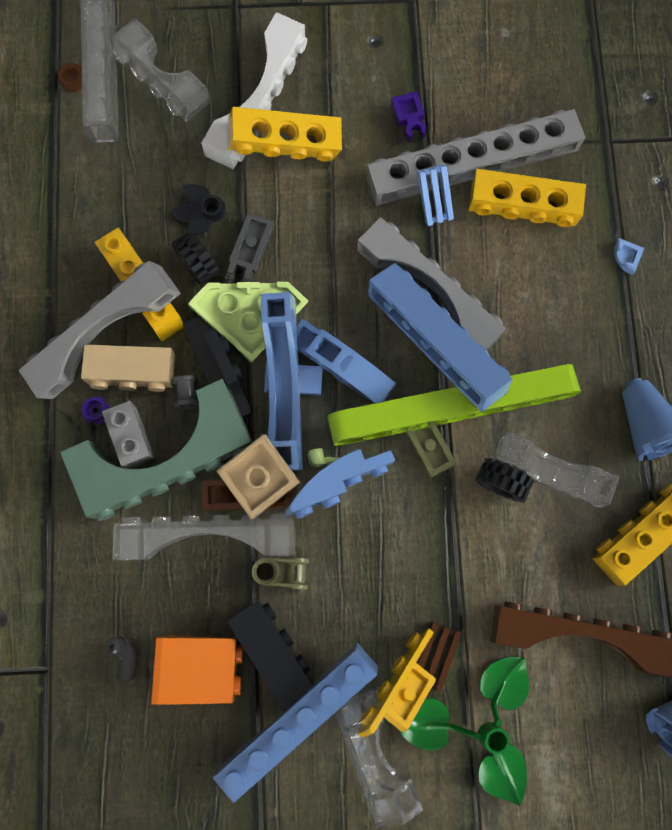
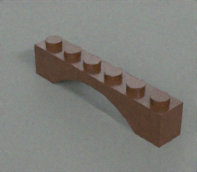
(524, 629)

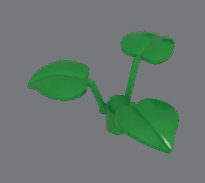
(505, 770)

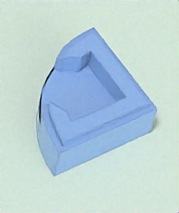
(627, 255)

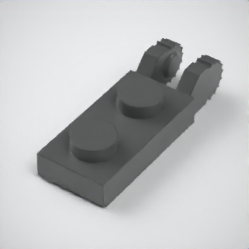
(249, 248)

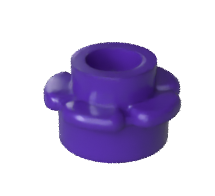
(88, 410)

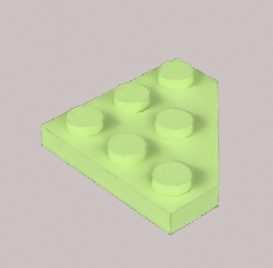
(236, 312)

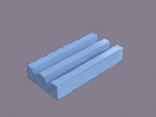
(439, 217)

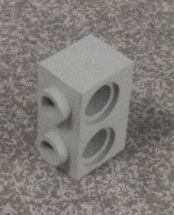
(128, 435)

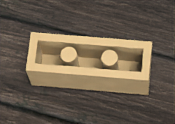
(128, 367)

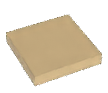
(258, 476)

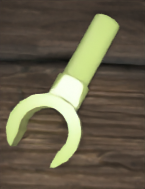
(317, 459)

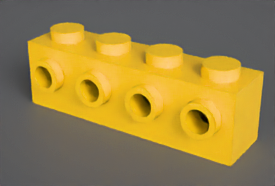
(638, 541)

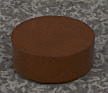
(70, 77)

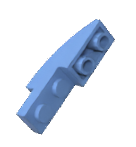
(343, 363)
(329, 485)

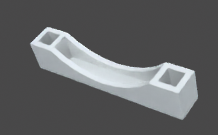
(283, 42)

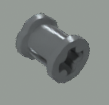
(185, 392)

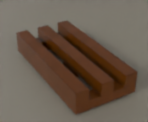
(438, 685)

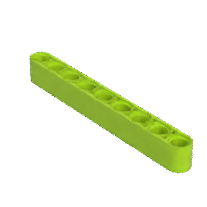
(448, 406)

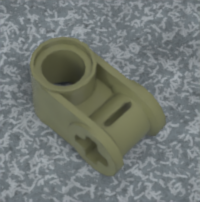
(283, 572)

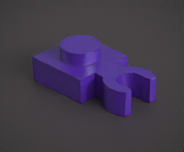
(409, 112)

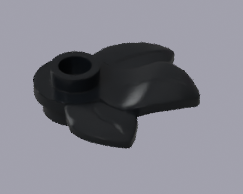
(195, 209)

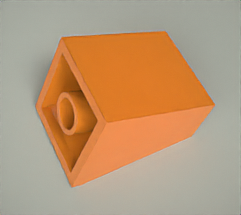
(196, 670)

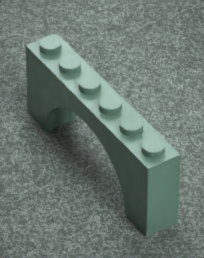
(107, 487)

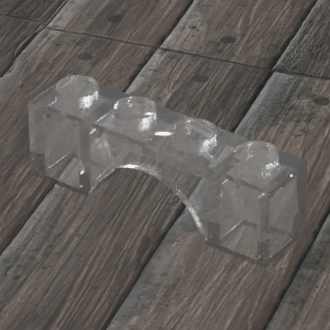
(181, 90)
(575, 480)
(387, 792)

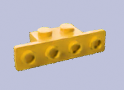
(404, 692)

